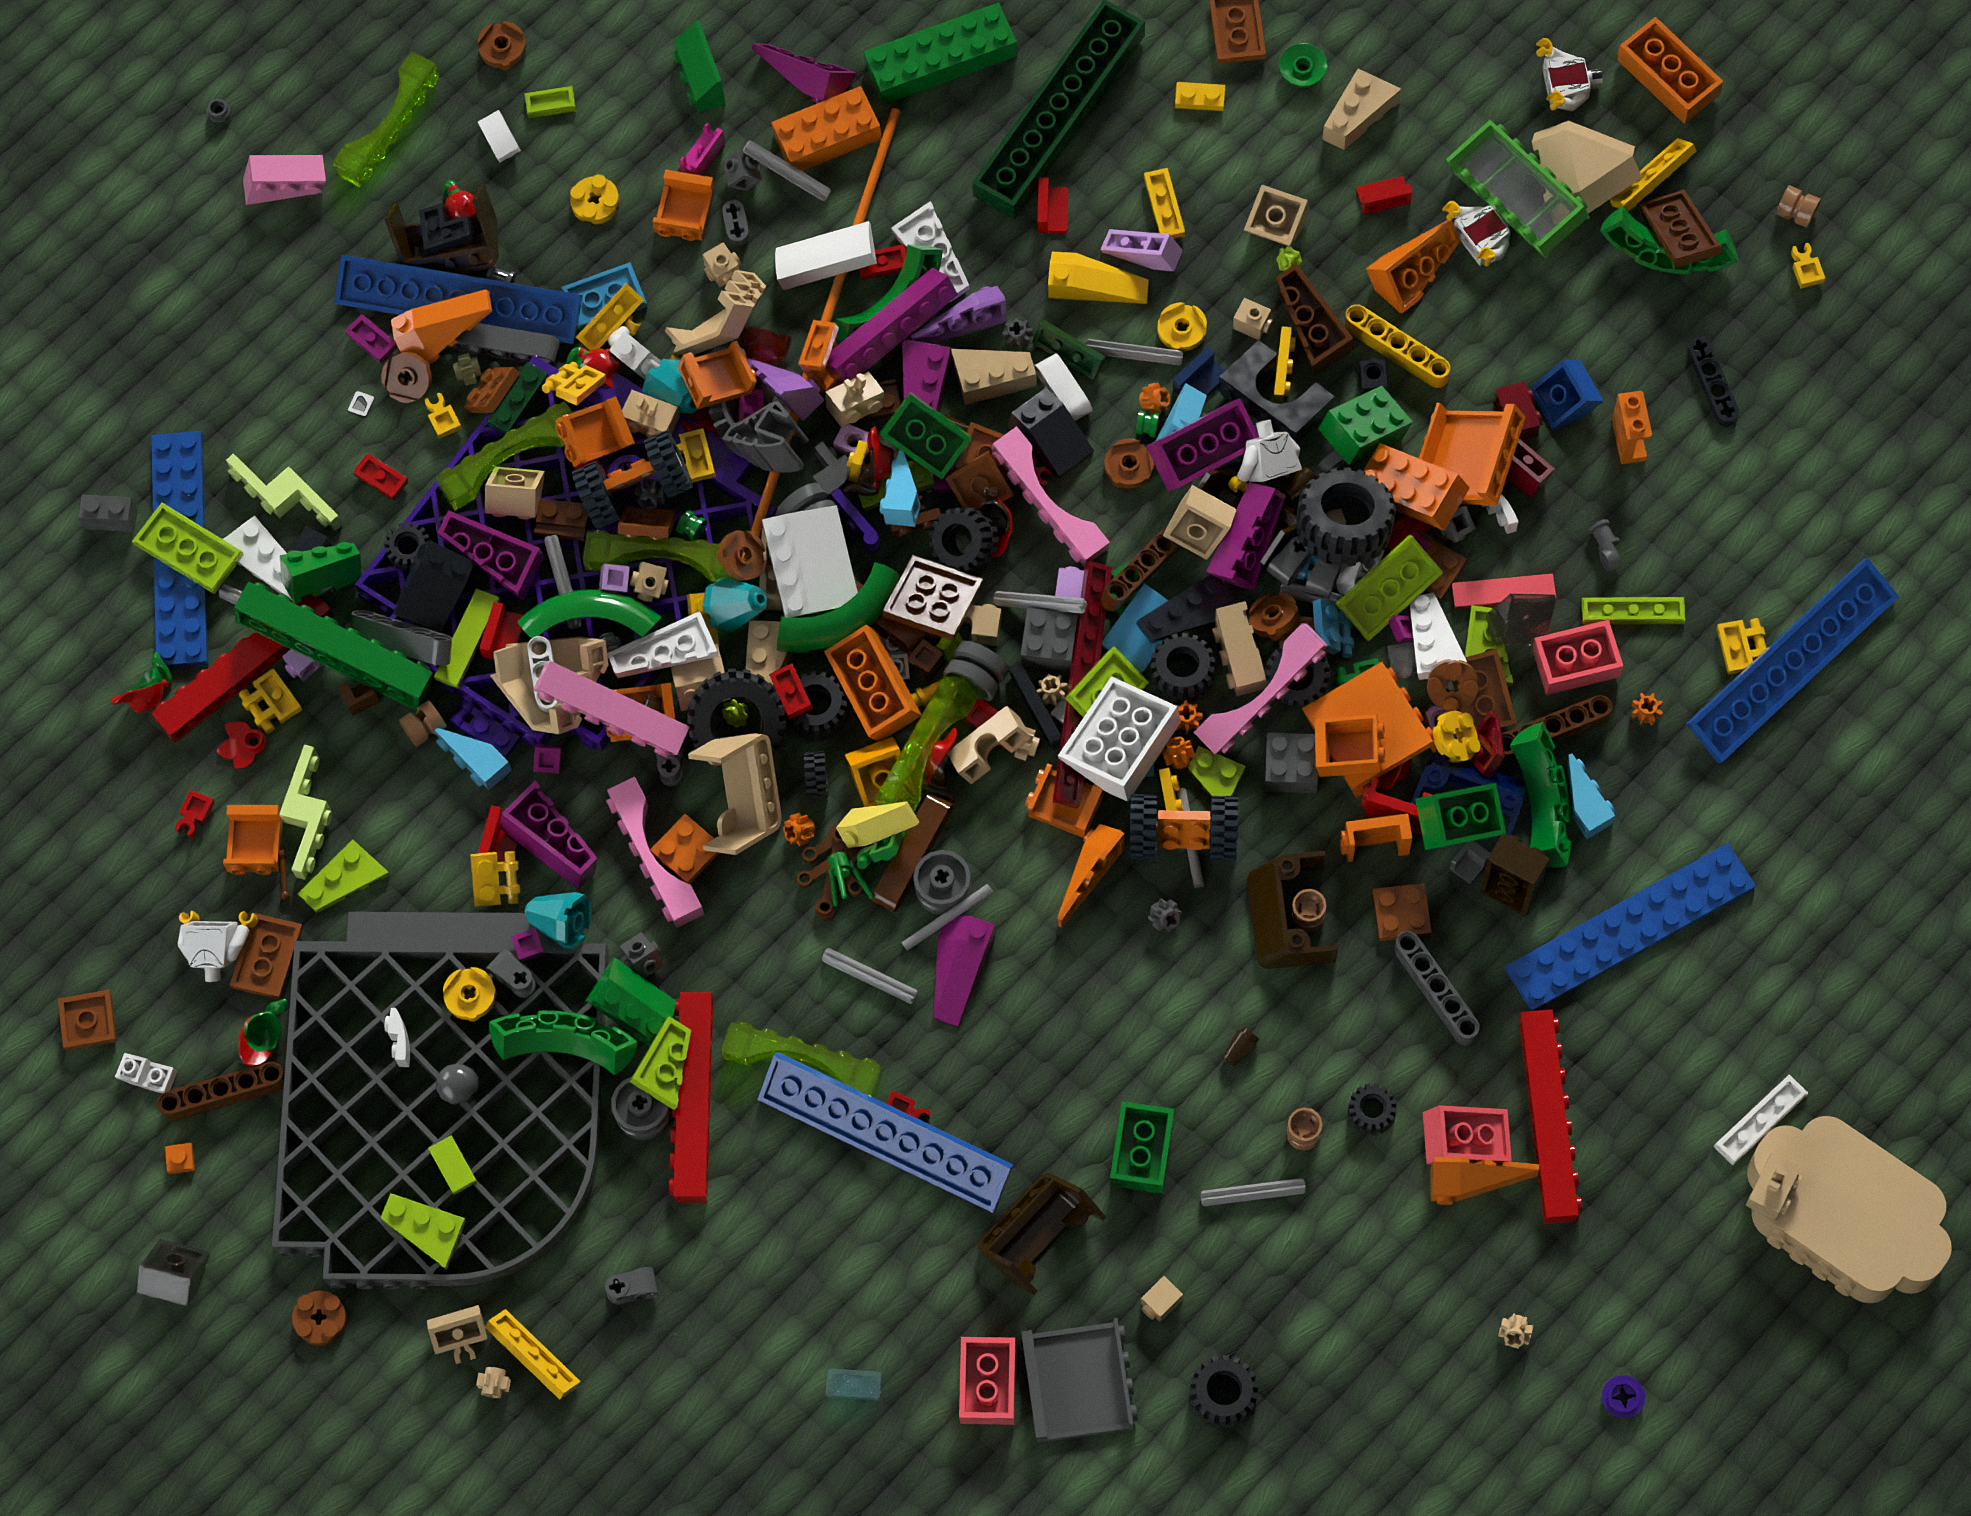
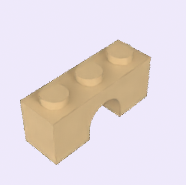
(985, 624)
(972, 752)

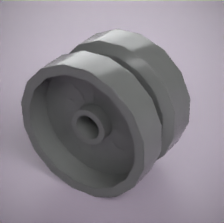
(805, 498)
(978, 667)
(938, 868)
(637, 1123)

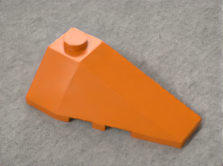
(437, 325)

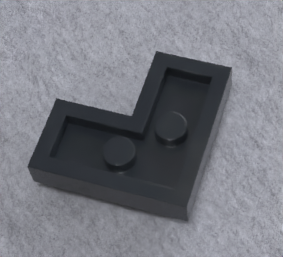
(440, 233)

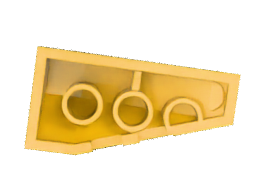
(1084, 278)

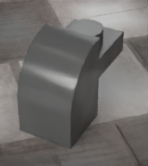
(835, 470)

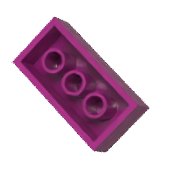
(1202, 444)

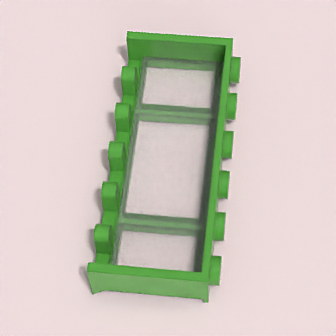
(1518, 187)

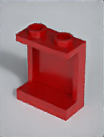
(1380, 805)

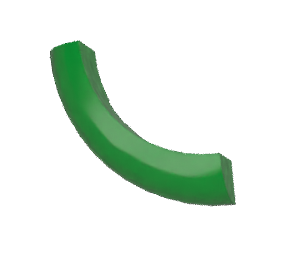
(1642, 245)
(917, 262)
(589, 604)
(826, 630)
(1546, 793)
(563, 1034)

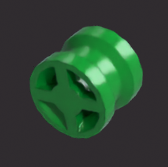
(1147, 423)
(691, 525)

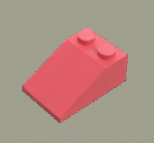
(1467, 1133)

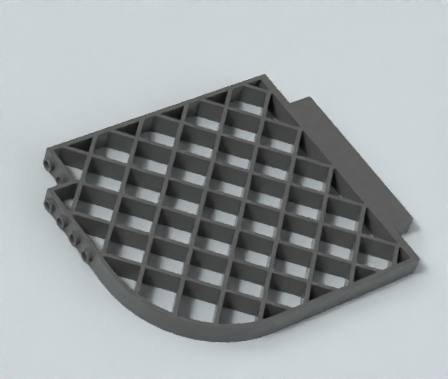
(447, 939)

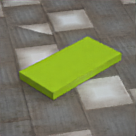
(188, 548)
(1389, 587)

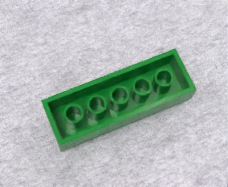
(940, 53)

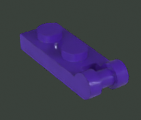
(856, 522)
(485, 729)

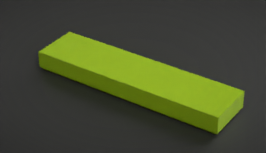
(1633, 610)
(467, 638)

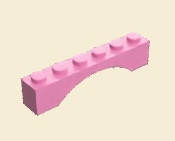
(1081, 536)
(1298, 652)
(678, 896)

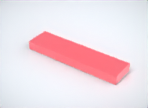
(1493, 591)

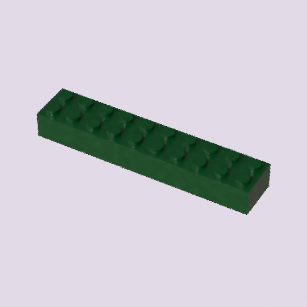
(1058, 109)

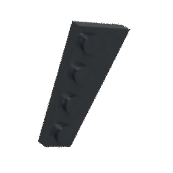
(1187, 610)

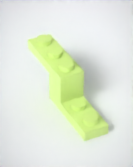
(283, 493)
(305, 812)

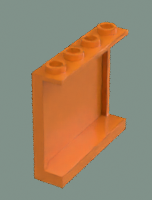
(1475, 447)
(1373, 694)

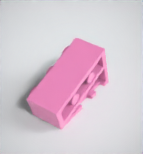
(282, 177)

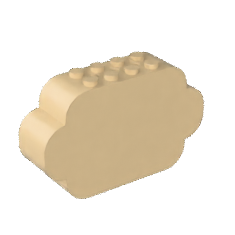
(1855, 1212)

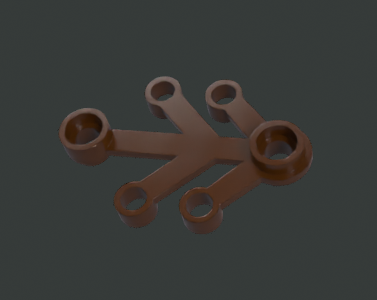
(838, 846)

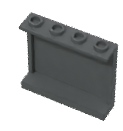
(1079, 1381)

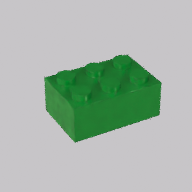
(1364, 423)
(926, 435)
(1460, 816)
(1142, 1147)

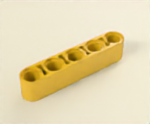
(1402, 356)

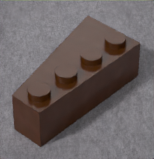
(1316, 325)

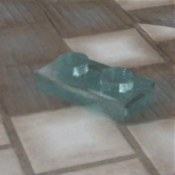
(853, 1384)

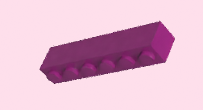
(890, 326)

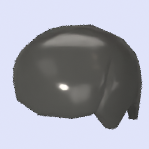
(457, 1083)

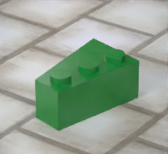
(319, 568)

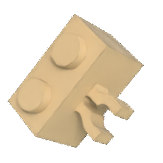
(855, 399)
(649, 414)
(1773, 1186)
(457, 1330)

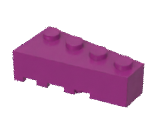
(926, 371)
(1248, 538)
(497, 554)
(547, 835)

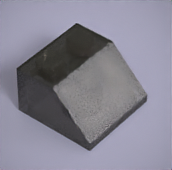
(1521, 618)
(172, 1272)

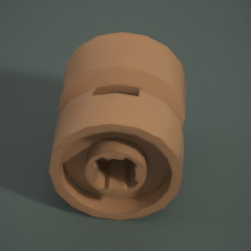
(1798, 206)
(422, 723)
(1308, 910)
(1304, 1129)

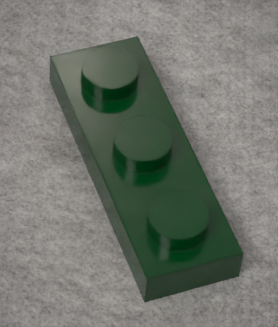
(1069, 349)
(518, 398)

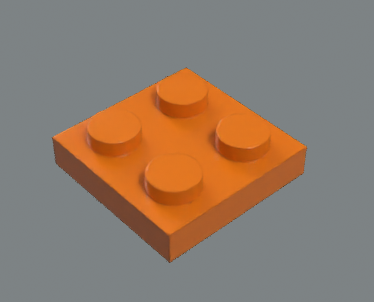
(683, 849)

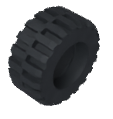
(1345, 542)
(729, 685)

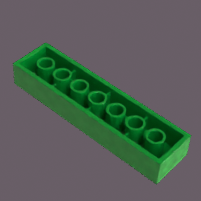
(333, 646)

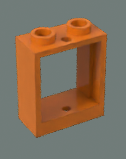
(1350, 724)

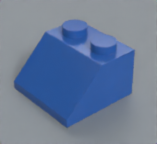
(1566, 393)

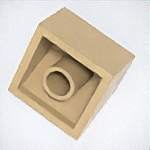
(1277, 216)
(513, 492)
(1200, 522)
(691, 675)

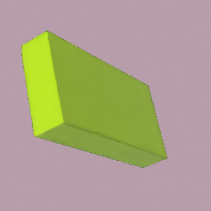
(550, 102)
(452, 1165)

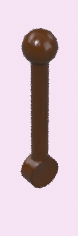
(284, 896)

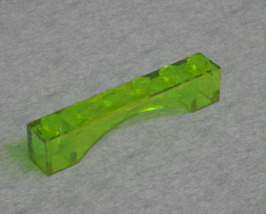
(360, 157)
(464, 480)
(619, 550)
(949, 704)
(751, 1045)

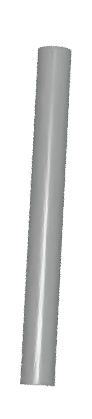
(1192, 854)
(947, 917)

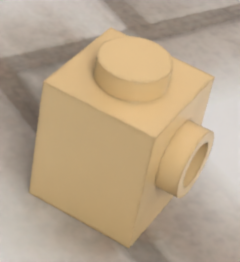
(1252, 319)

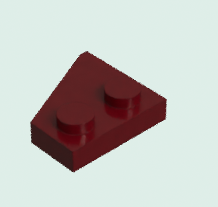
(1491, 749)

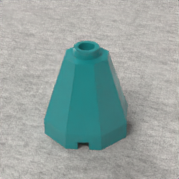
(668, 386)
(732, 603)
(561, 917)

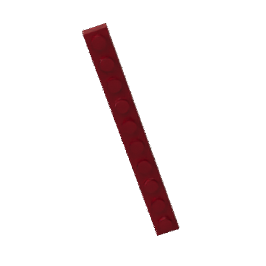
(1085, 656)

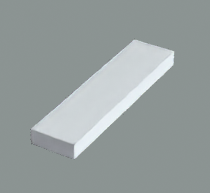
(1760, 1120)

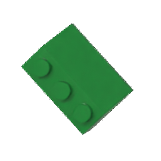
(698, 69)
(631, 1001)

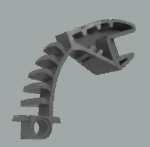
(761, 436)

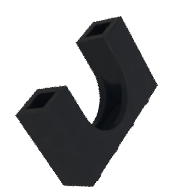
(1294, 417)

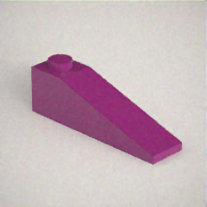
(808, 76)

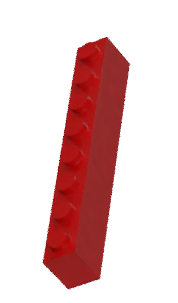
(225, 679)
(694, 1102)
(1548, 1116)

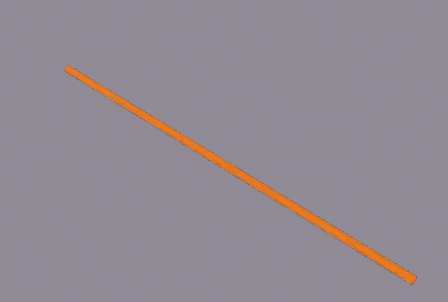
(834, 295)

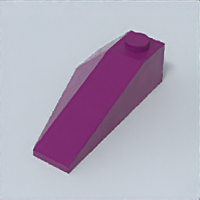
(960, 958)

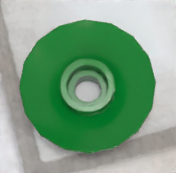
(1304, 56)

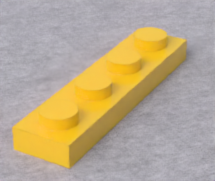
(1654, 173)
(532, 1354)

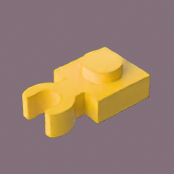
(1807, 269)
(442, 418)

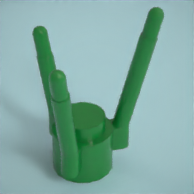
(840, 868)

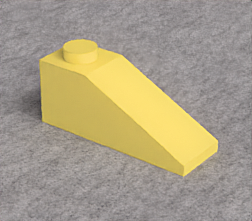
(875, 823)

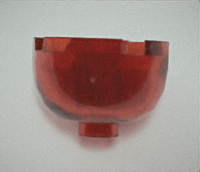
(765, 345)

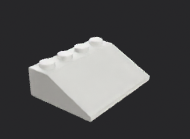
(810, 561)
(1120, 737)

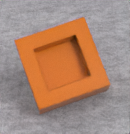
(180, 1158)

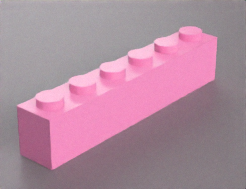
(610, 708)

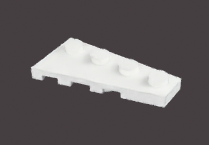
(926, 229)
(260, 553)
(1432, 635)
(667, 647)

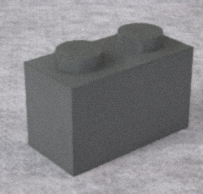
(108, 513)

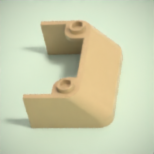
(749, 789)

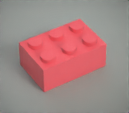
(1577, 657)
(987, 1380)

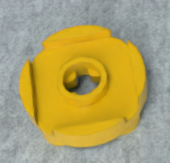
(592, 212)
(1184, 314)
(1461, 725)
(473, 1007)

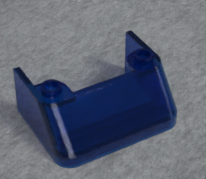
(1440, 771)

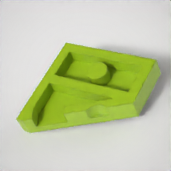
(1215, 773)

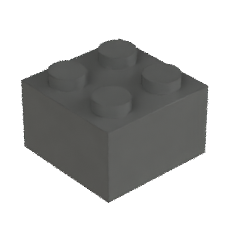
(1048, 639)
(1290, 763)

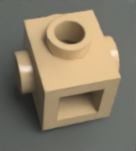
(720, 264)
(653, 573)

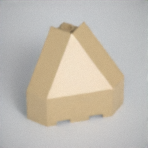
(1586, 161)
(739, 303)
(514, 678)

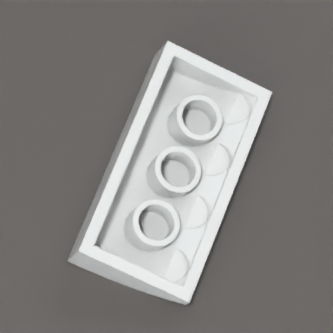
(825, 256)

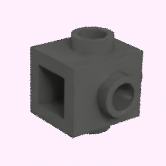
(742, 171)
(1458, 526)
(642, 955)

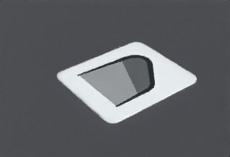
(360, 403)

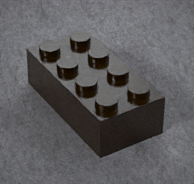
(1514, 874)

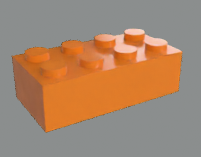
(1670, 70)
(827, 130)
(1418, 486)
(872, 683)

